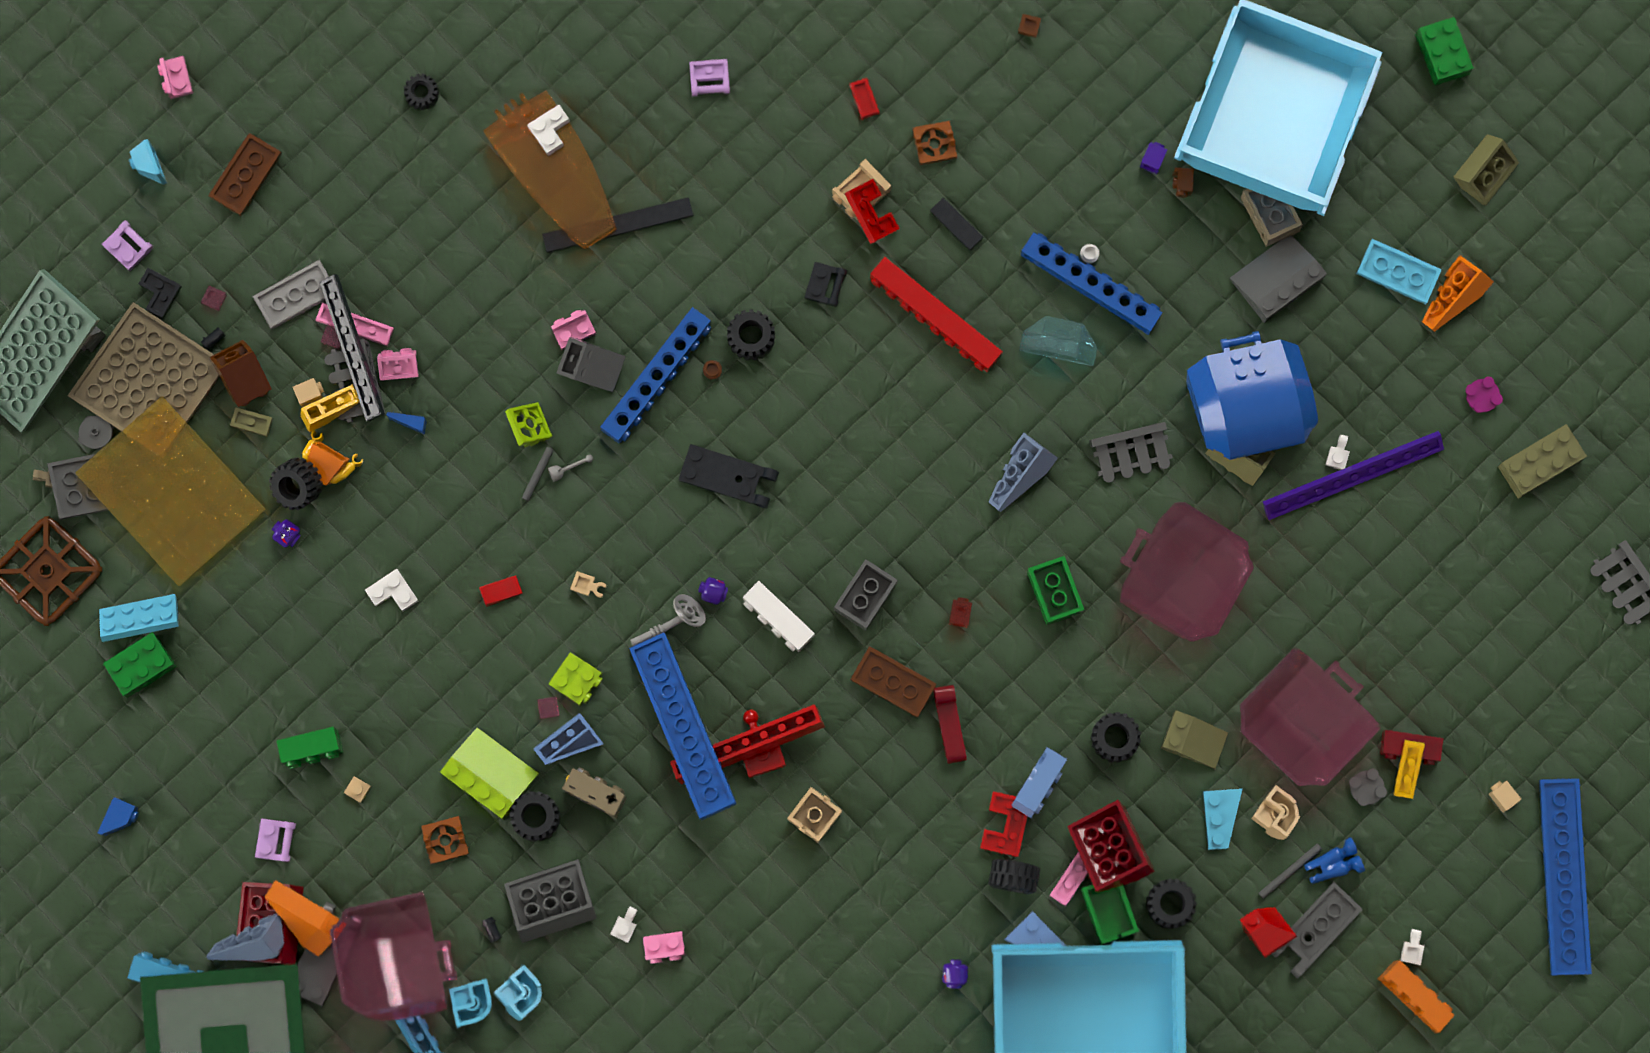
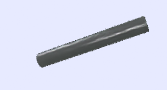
(537, 474)

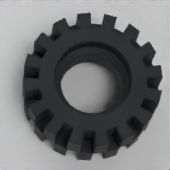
(421, 102)

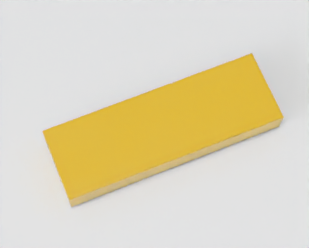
(1408, 769)

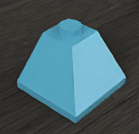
(146, 162)

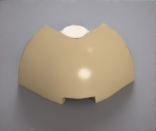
(1277, 813)

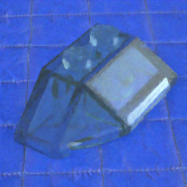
(1059, 340)

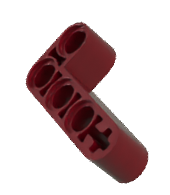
(949, 724)

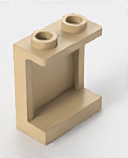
(861, 175)

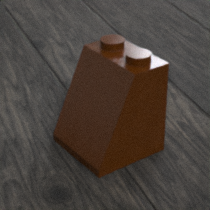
(241, 373)

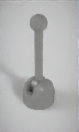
(557, 472)

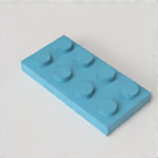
(1398, 271)
(138, 617)

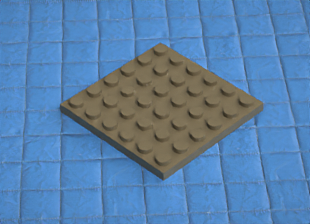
(142, 364)

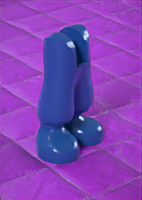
(1333, 864)

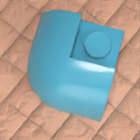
(520, 993)
(471, 1002)

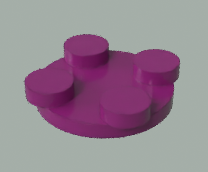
(1483, 395)

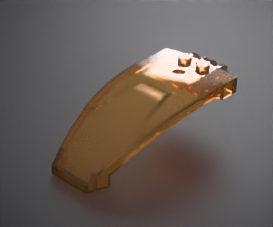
(561, 182)

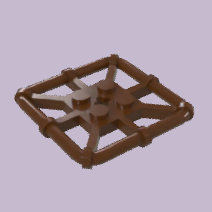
(59, 570)

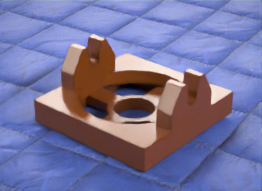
(942, 126)
(435, 857)

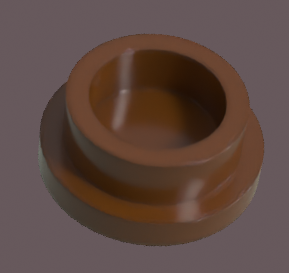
(712, 369)

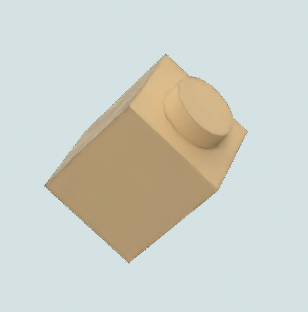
(308, 392)
(1504, 795)

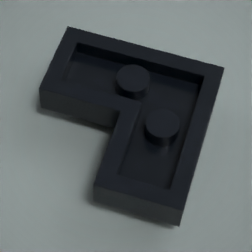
(164, 292)

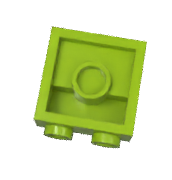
(576, 679)

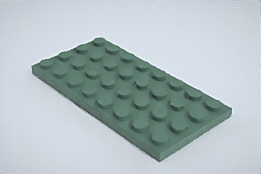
(39, 346)

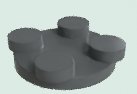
(95, 432)
(1367, 787)

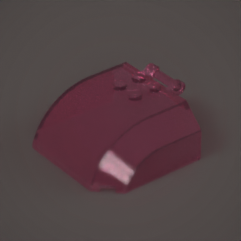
(1186, 573)
(1307, 719)
(390, 959)

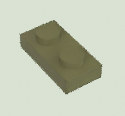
(251, 422)

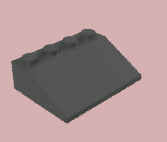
(1278, 277)
(550, 901)

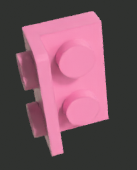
(175, 76)
(575, 326)
(397, 364)
(664, 946)

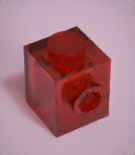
(960, 612)

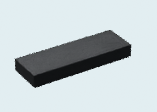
(956, 224)

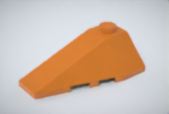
(1461, 288)
(304, 918)

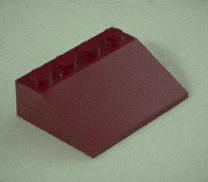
(1110, 847)
(255, 907)

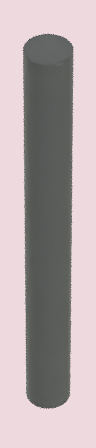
(1289, 871)

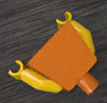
(330, 463)

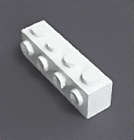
(778, 616)

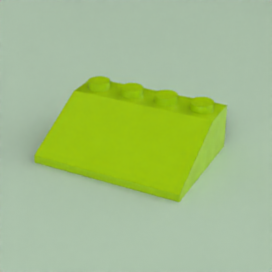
(489, 773)

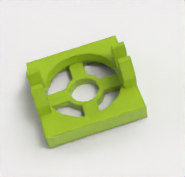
(535, 438)

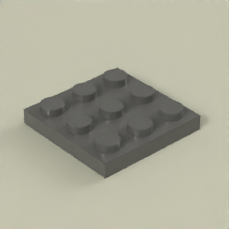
(70, 492)

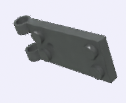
(1323, 922)
(316, 972)

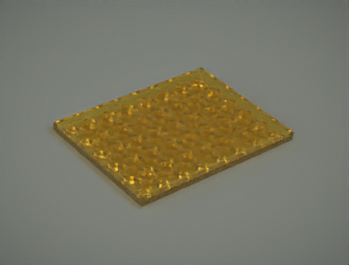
(170, 491)

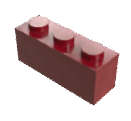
(1393, 743)

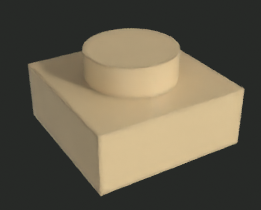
(357, 789)

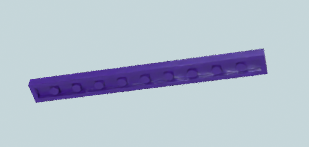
(1353, 475)

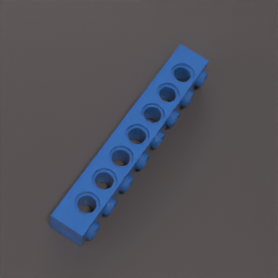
(1095, 293)
(693, 319)

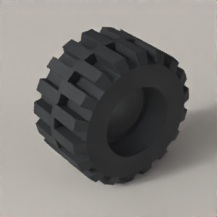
(746, 319)
(287, 492)
(1118, 720)
(523, 804)
(1014, 876)
(1186, 896)

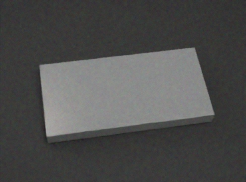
(292, 295)

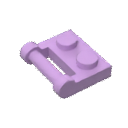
(709, 71)
(122, 250)
(269, 837)

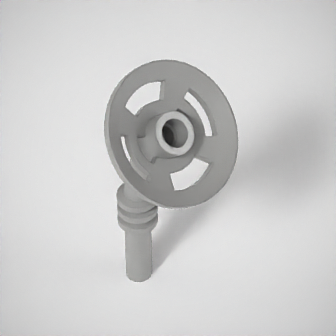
(684, 614)

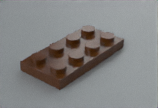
(245, 174)
(893, 682)

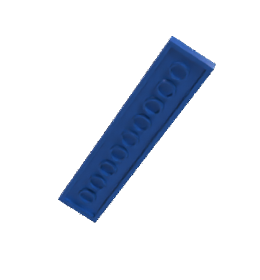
(683, 726)
(1565, 877)

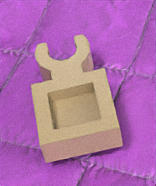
(585, 584)

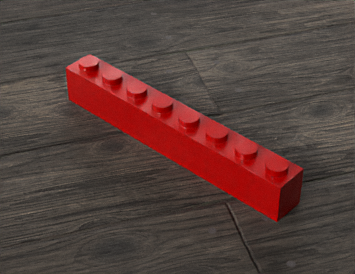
(935, 314)
(764, 737)

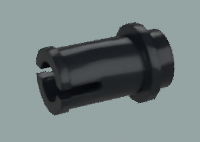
(213, 338)
(491, 929)

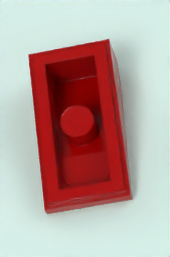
(500, 590)

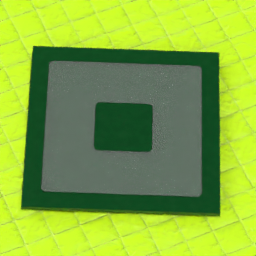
(224, 1011)

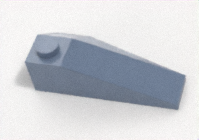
(1027, 465)
(252, 943)

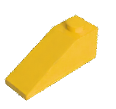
(329, 408)

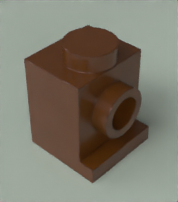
(1183, 182)

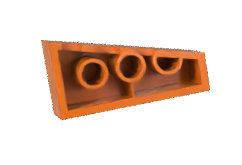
(1416, 996)

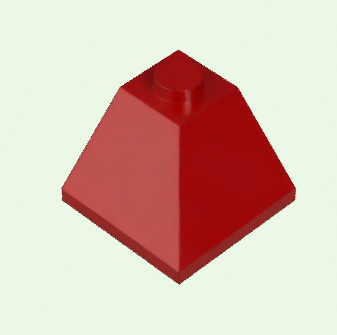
(1267, 930)

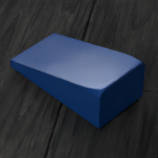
(413, 422)

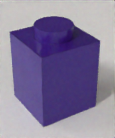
(1153, 157)

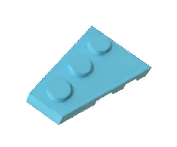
(1220, 816)

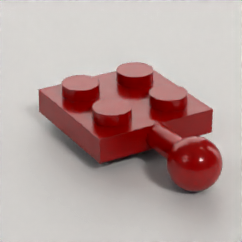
(765, 761)

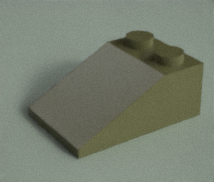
(1194, 739)

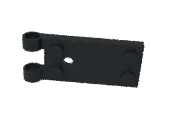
(718, 474)

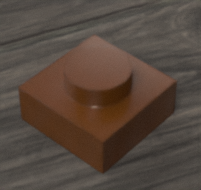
(1029, 25)

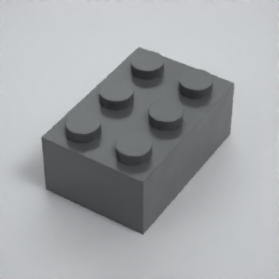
(865, 595)

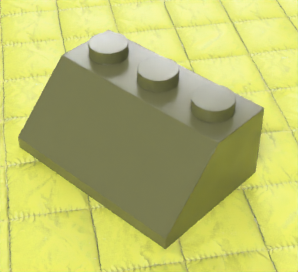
(1486, 169)
(1247, 468)

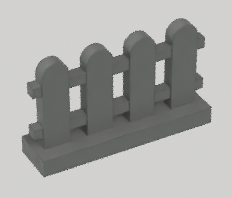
(341, 376)
(1140, 446)
(1627, 573)

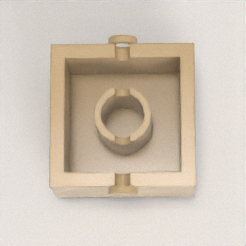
(814, 815)

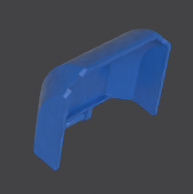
(1252, 397)

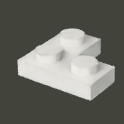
(545, 126)
(392, 586)

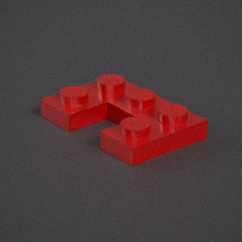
(859, 200)
(1009, 841)

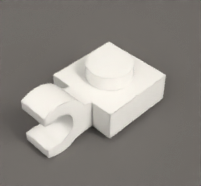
(1337, 455)
(624, 927)
(1412, 951)

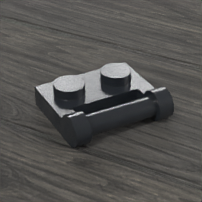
(819, 283)

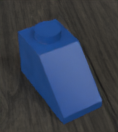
(118, 817)

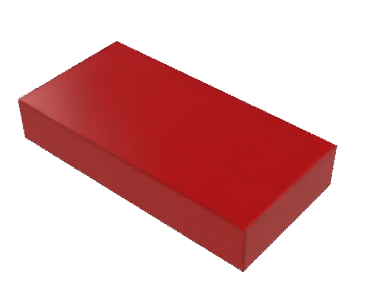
(864, 98)

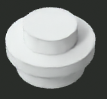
(1089, 253)

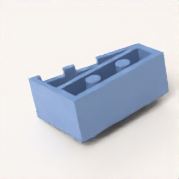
(568, 740)
(1039, 783)
(1032, 931)

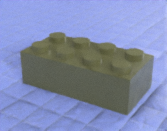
(1542, 461)

